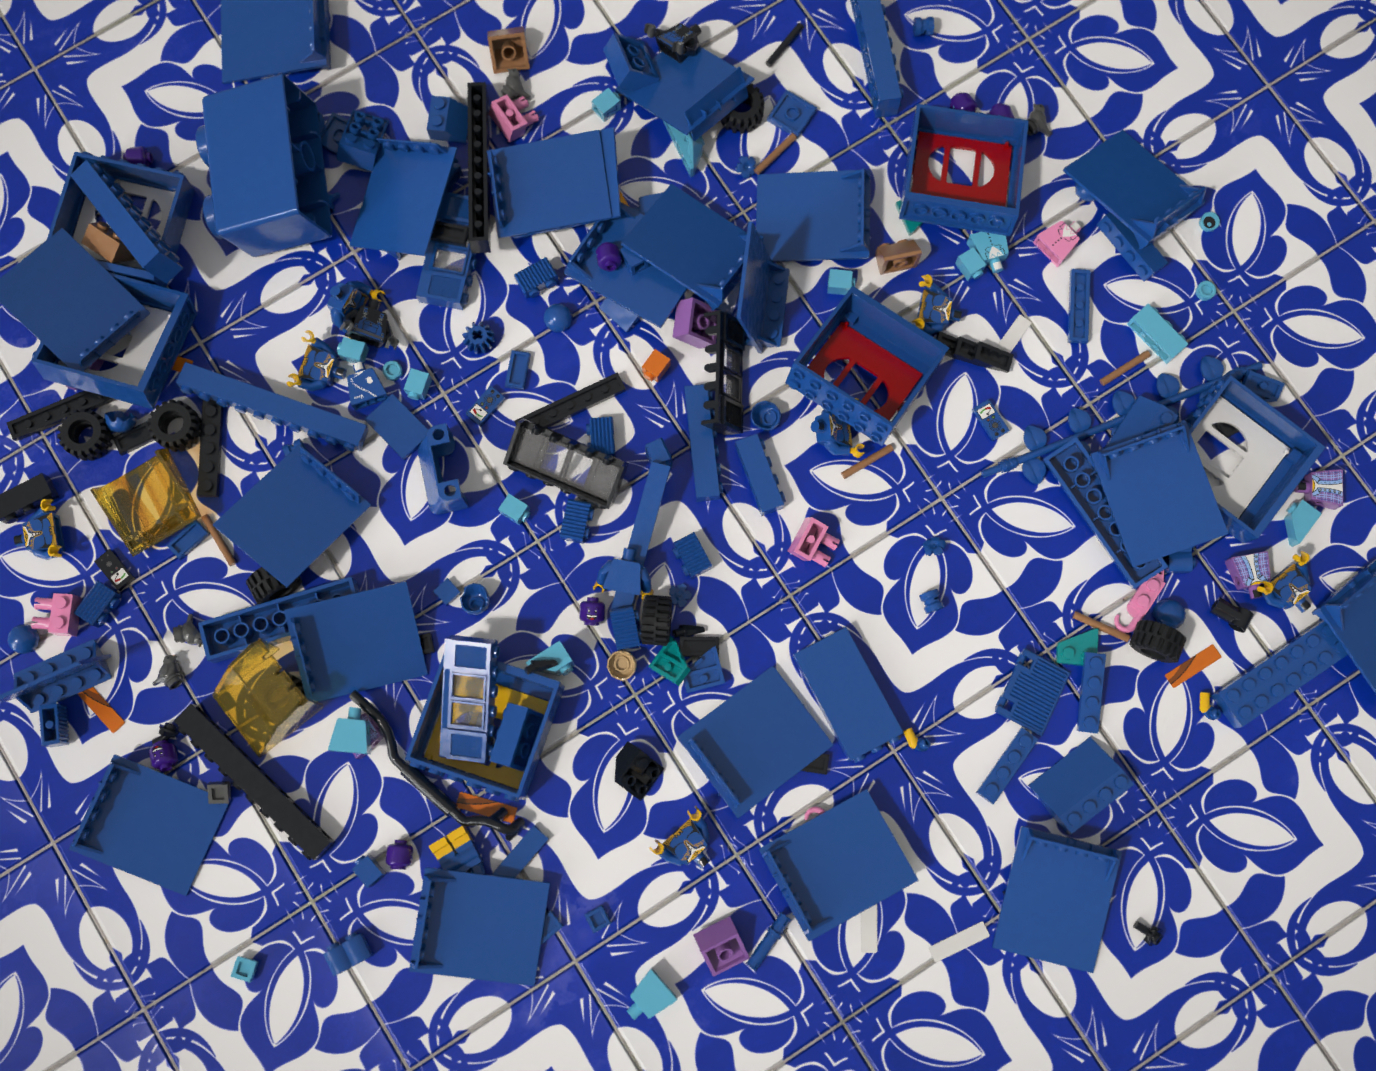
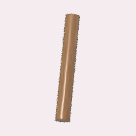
(773, 155)
(1124, 368)
(867, 461)
(219, 540)
(1101, 626)

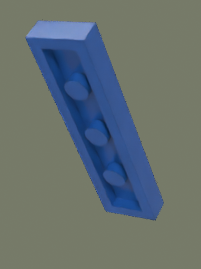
(1079, 306)
(1091, 692)
(1007, 765)

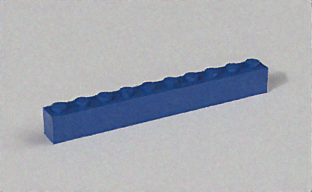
(272, 406)

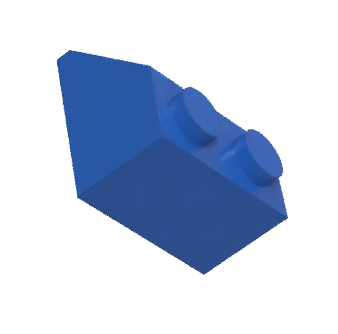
(447, 120)

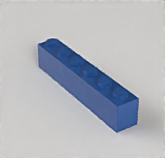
(702, 444)

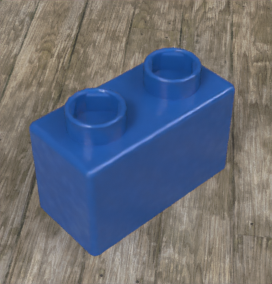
(264, 167)

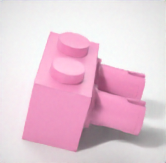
(509, 119)
(808, 539)
(62, 617)

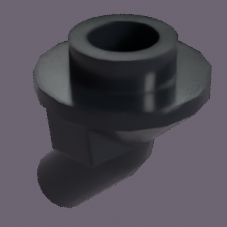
(166, 731)
(1153, 935)

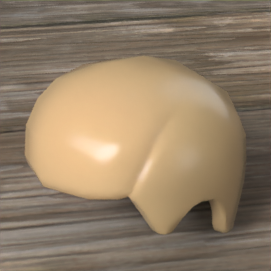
(621, 665)

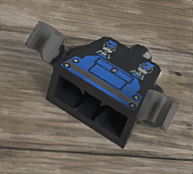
(677, 41)
(369, 326)

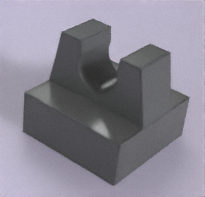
(219, 792)

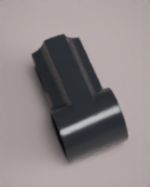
(1237, 617)

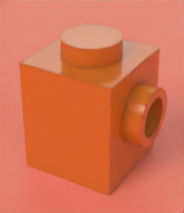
(656, 366)

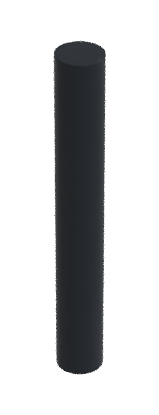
(786, 42)

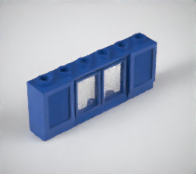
(448, 266)
(469, 698)

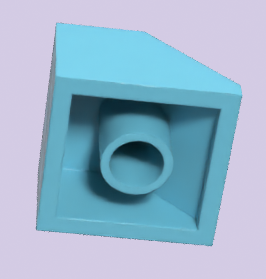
(559, 654)

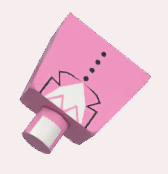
(1058, 241)

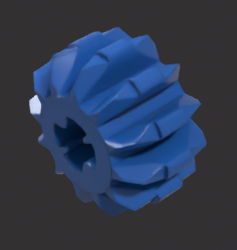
(478, 331)

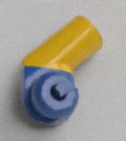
(1205, 707)
(915, 742)

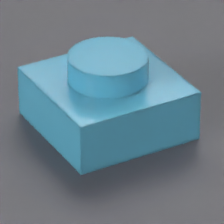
(244, 969)

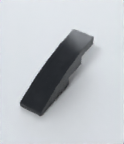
(976, 353)

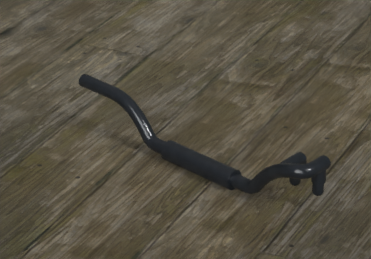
(428, 788)

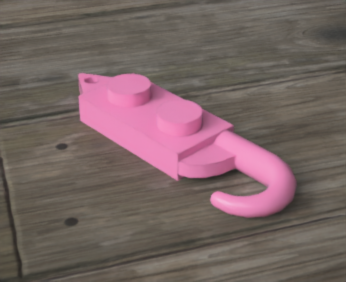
(1141, 601)

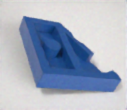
(1263, 386)
(705, 672)

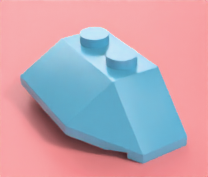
(688, 149)

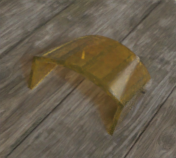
(148, 503)

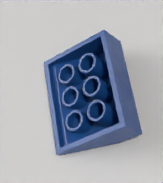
(1080, 785)

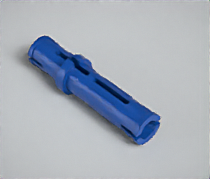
(766, 944)

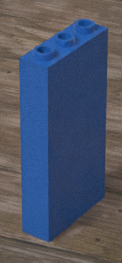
(848, 695)

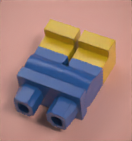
(467, 854)

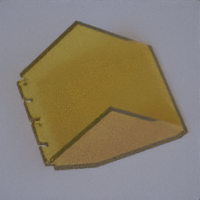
(260, 699)

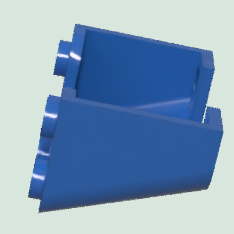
(439, 443)

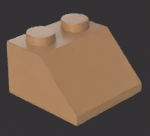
(508, 49)
(106, 243)
(897, 256)

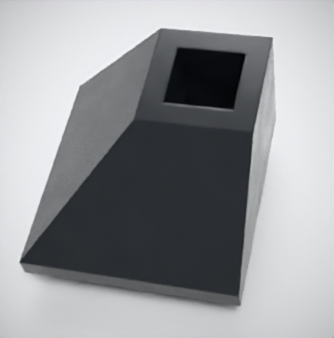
(636, 770)

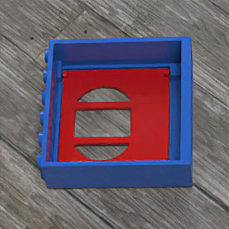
(962, 205)
(881, 345)

